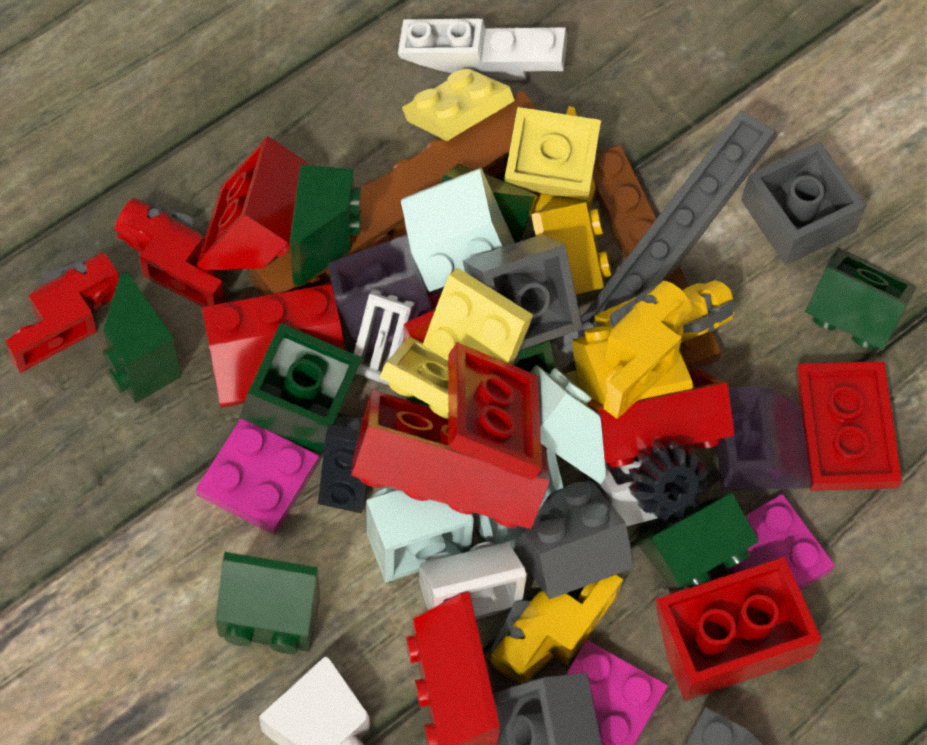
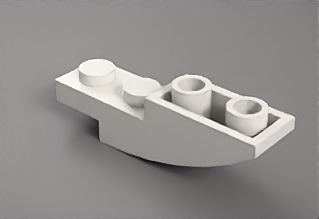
(492, 52)

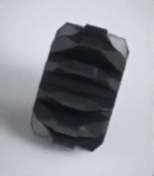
(668, 479)

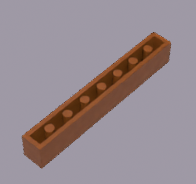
(480, 146)

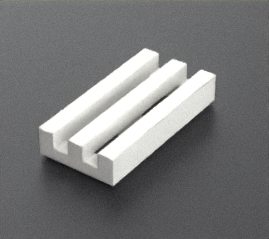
(390, 305)

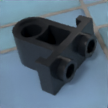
(337, 485)

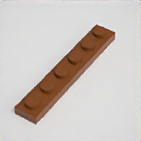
(629, 220)

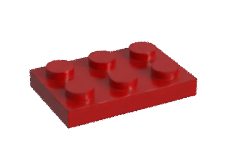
(494, 412)
(848, 426)

